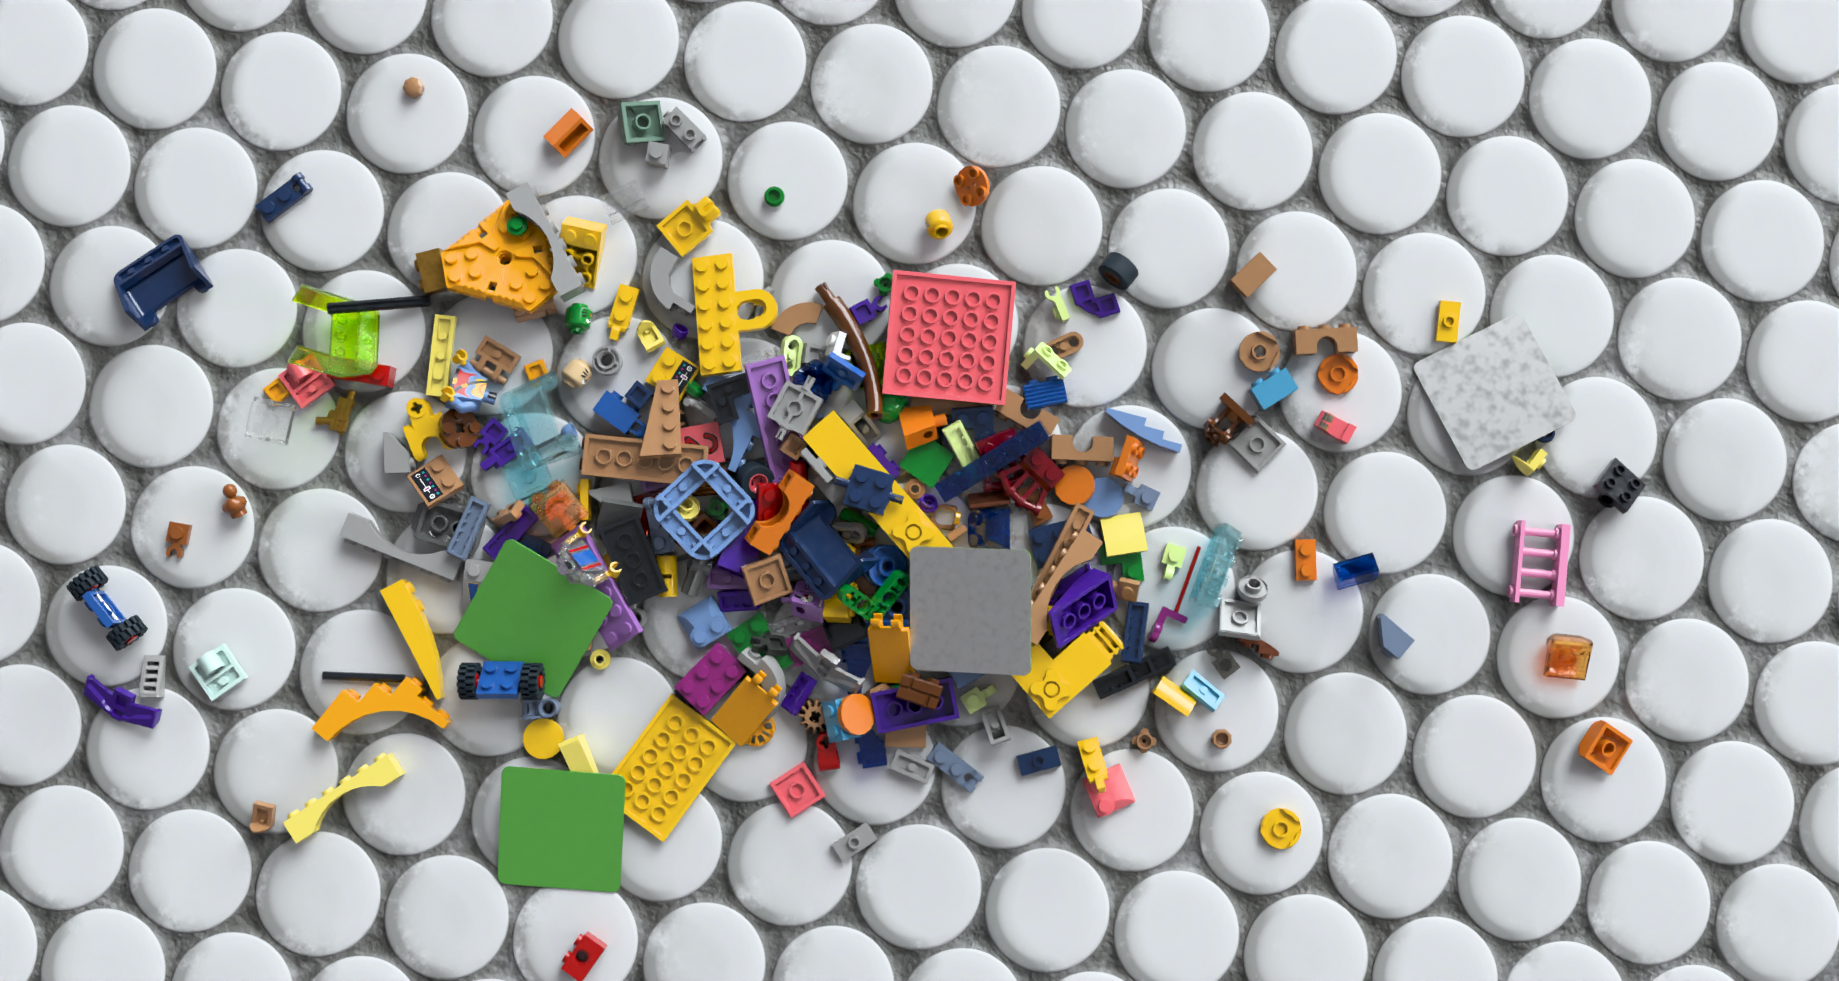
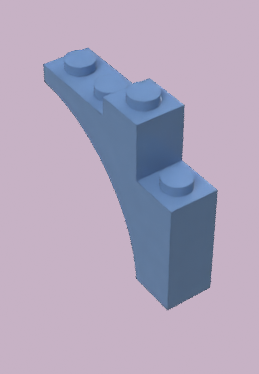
(743, 429)

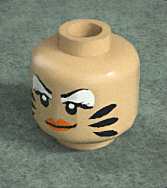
(576, 373)

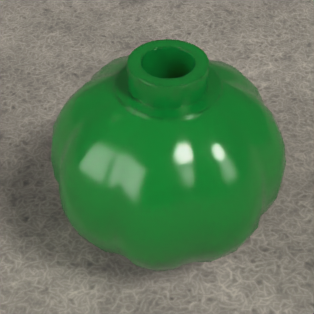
(892, 407)

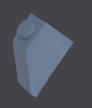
(1392, 638)

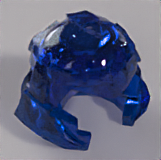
(823, 381)

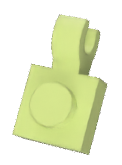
(1059, 310)
(1172, 557)
(975, 699)

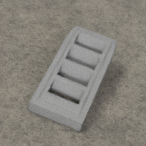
(160, 684)

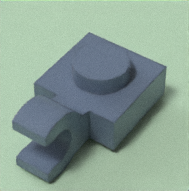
(1144, 496)

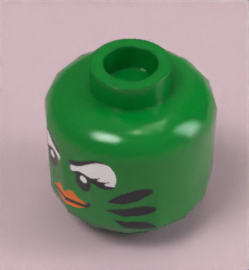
(578, 318)

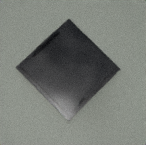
(845, 634)

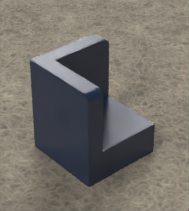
(639, 394)

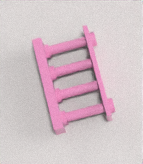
(1559, 555)

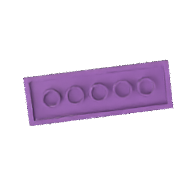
(765, 383)
(620, 622)

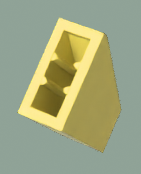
(578, 754)

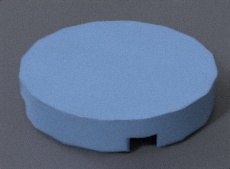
(1106, 498)

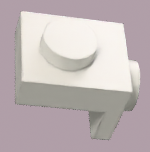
(835, 344)

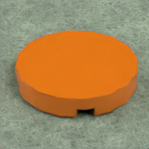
(1337, 374)
(1075, 485)
(856, 714)

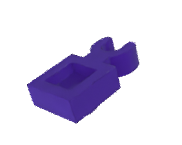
(865, 311)
(493, 434)

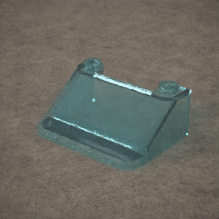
(533, 424)

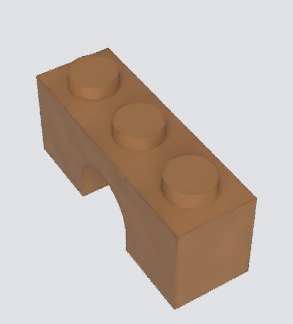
(1342, 338)
(1012, 411)
(1063, 450)

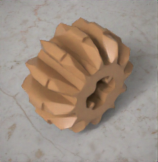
(811, 723)

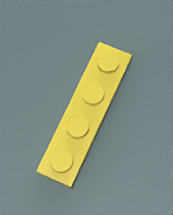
(441, 354)

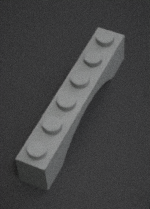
(564, 277)
(364, 531)

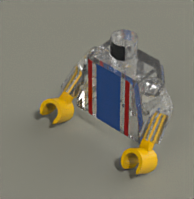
(580, 563)

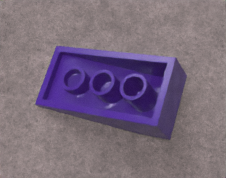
(1082, 606)
(898, 714)

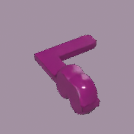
(1158, 625)

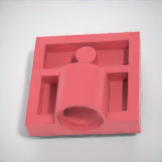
(305, 384)

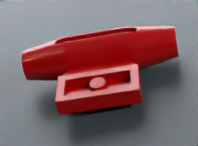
(770, 498)

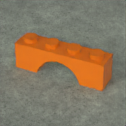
(767, 534)

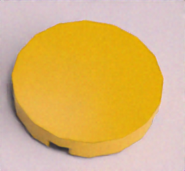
(542, 738)
(1280, 828)

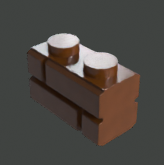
(919, 691)

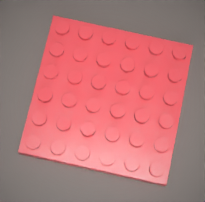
(948, 337)

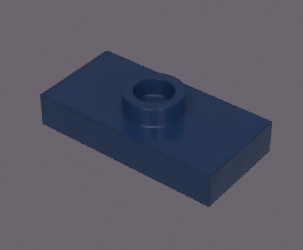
(1038, 760)

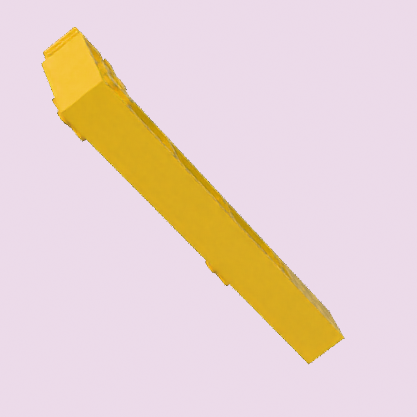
(1051, 680)

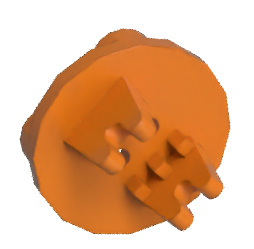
(968, 178)

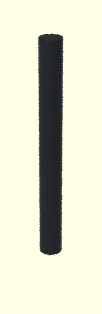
(351, 676)

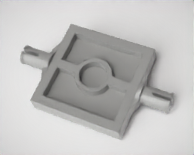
(795, 408)

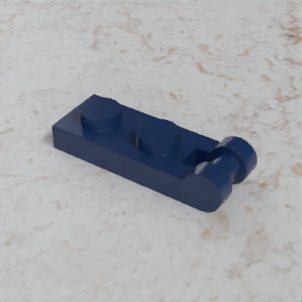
(284, 197)

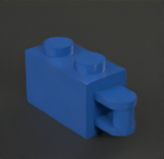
(620, 414)

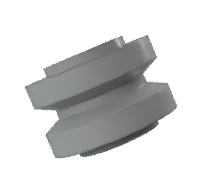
(617, 360)

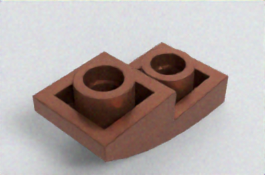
(1262, 647)

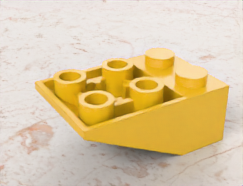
(586, 245)

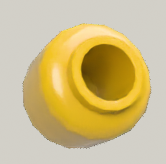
(938, 224)

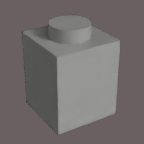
(658, 155)

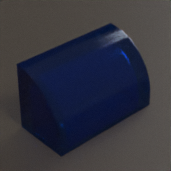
(1355, 571)

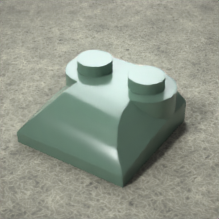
(640, 122)

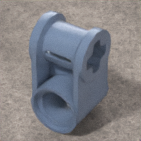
(537, 708)

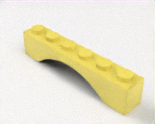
(308, 821)

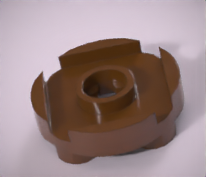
(459, 440)

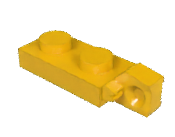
(622, 310)
(1093, 763)

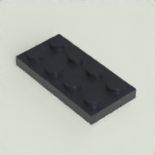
(630, 547)

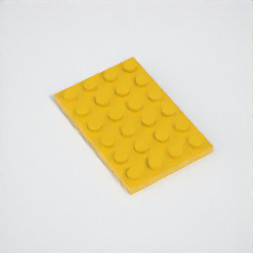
(671, 766)

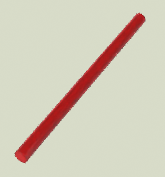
(1187, 579)

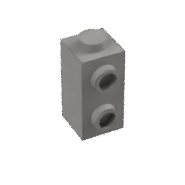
(684, 129)

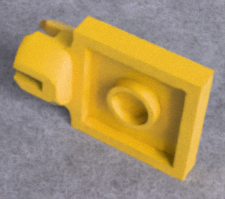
(689, 224)

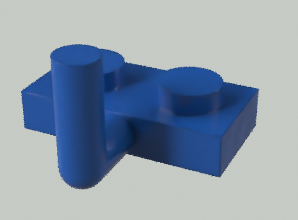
(843, 372)

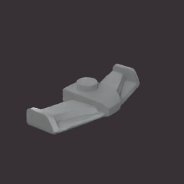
(825, 665)

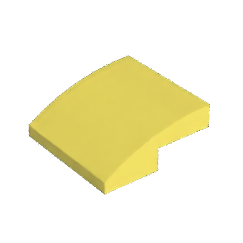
(1123, 534)

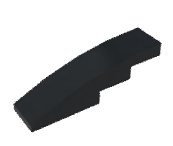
(1134, 673)

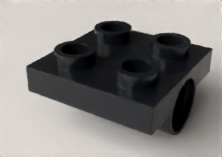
(1618, 486)

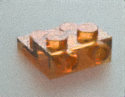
(558, 508)

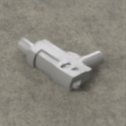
(701, 406)

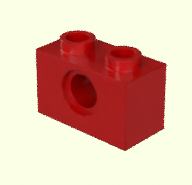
(580, 968)

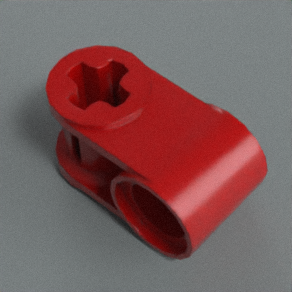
(827, 754)

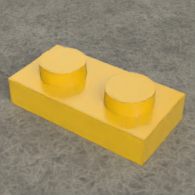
(585, 498)

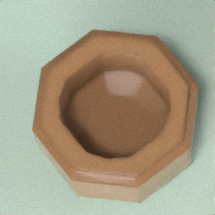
(413, 87)
(1221, 738)

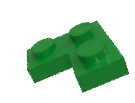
(1130, 563)

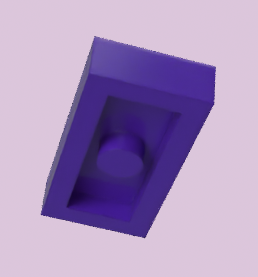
(879, 452)

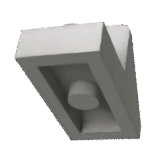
(995, 725)

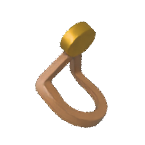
(956, 517)

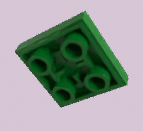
(927, 462)

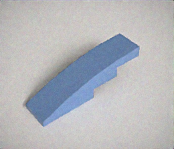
(1136, 426)

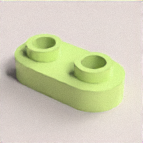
(793, 355)

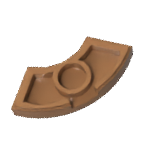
(797, 315)

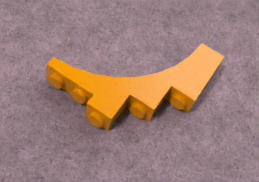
(406, 698)

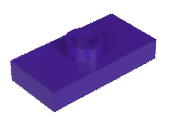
(735, 601)
(798, 693)

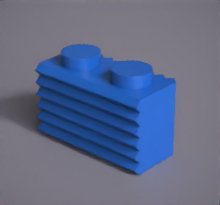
(1044, 394)

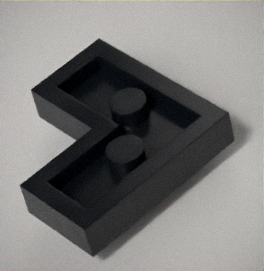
(722, 396)

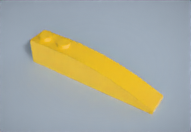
(416, 630)

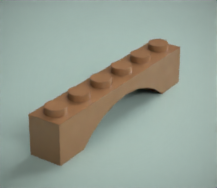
(1080, 550)

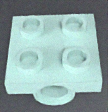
(218, 672)

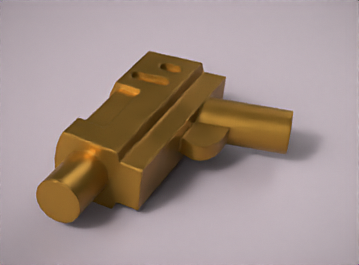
(340, 418)

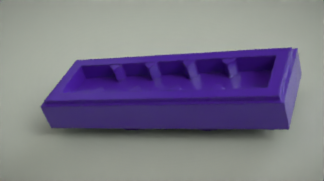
(511, 530)

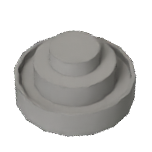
(1252, 589)

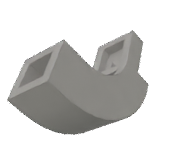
(660, 278)
(771, 668)

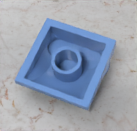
(704, 622)

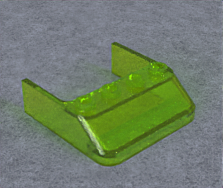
(352, 338)

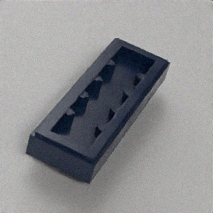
(1135, 632)

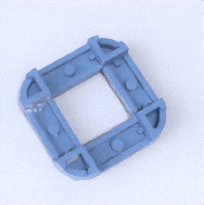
(686, 485)

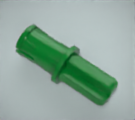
(850, 516)

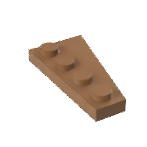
(663, 427)

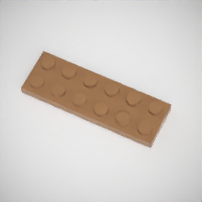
(621, 459)

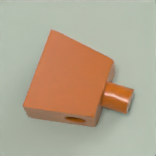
(920, 425)

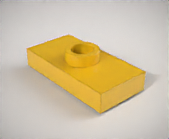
(1447, 321)

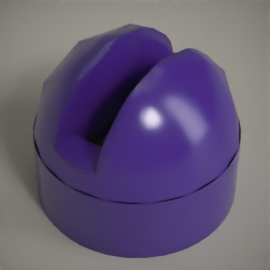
(679, 331)

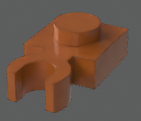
(178, 535)

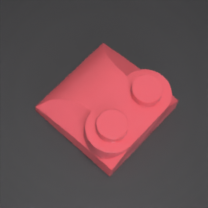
(1117, 792)

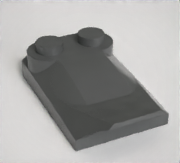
(440, 524)

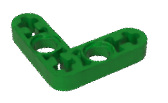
(872, 604)

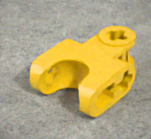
(422, 427)

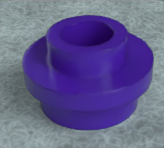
(927, 503)

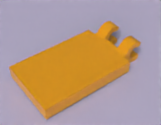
(889, 649)
(746, 709)

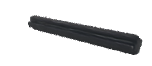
(378, 304)

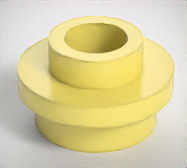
(593, 659)

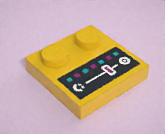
(673, 366)

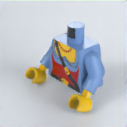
(467, 387)

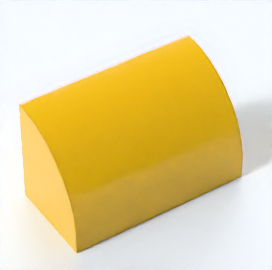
(1174, 695)

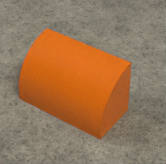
(568, 133)

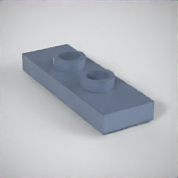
(468, 528)

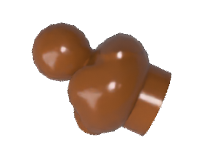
(235, 504)

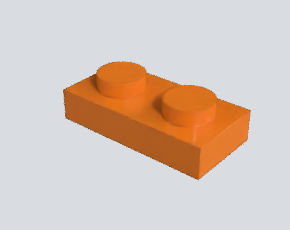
(1305, 559)

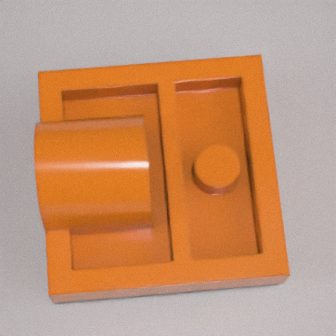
(1126, 465)

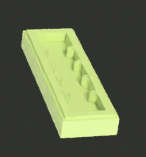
(960, 443)

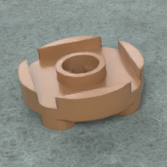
(1256, 340)

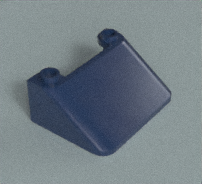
(159, 279)
(821, 553)

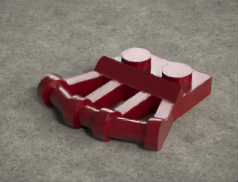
(988, 444)
(1040, 470)

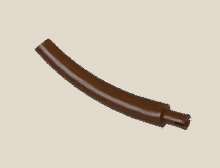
(859, 347)

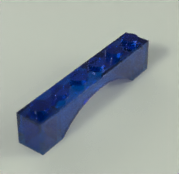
(992, 460)
(872, 748)

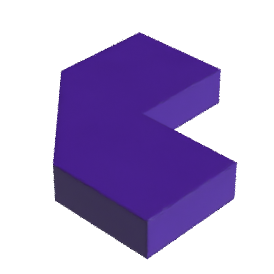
(1099, 307)

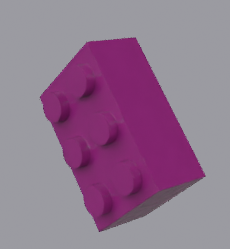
(711, 678)

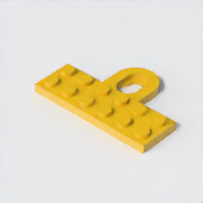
(718, 316)

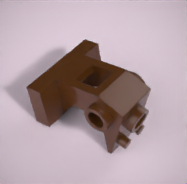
(1233, 413)

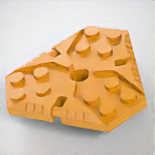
(477, 264)

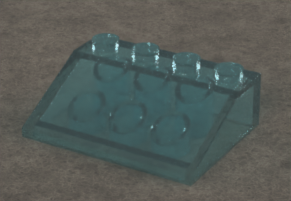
(1215, 565)

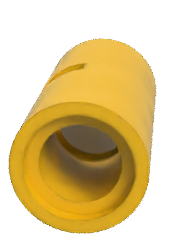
(668, 568)

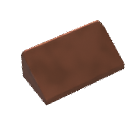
(988, 499)

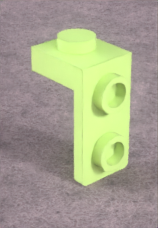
(1047, 355)

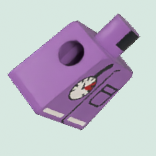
(805, 603)

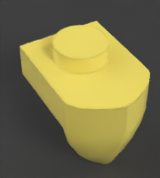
(649, 336)
(1535, 461)

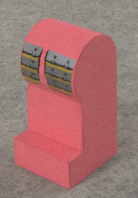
(1334, 427)

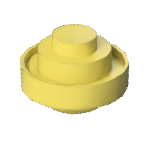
(689, 508)

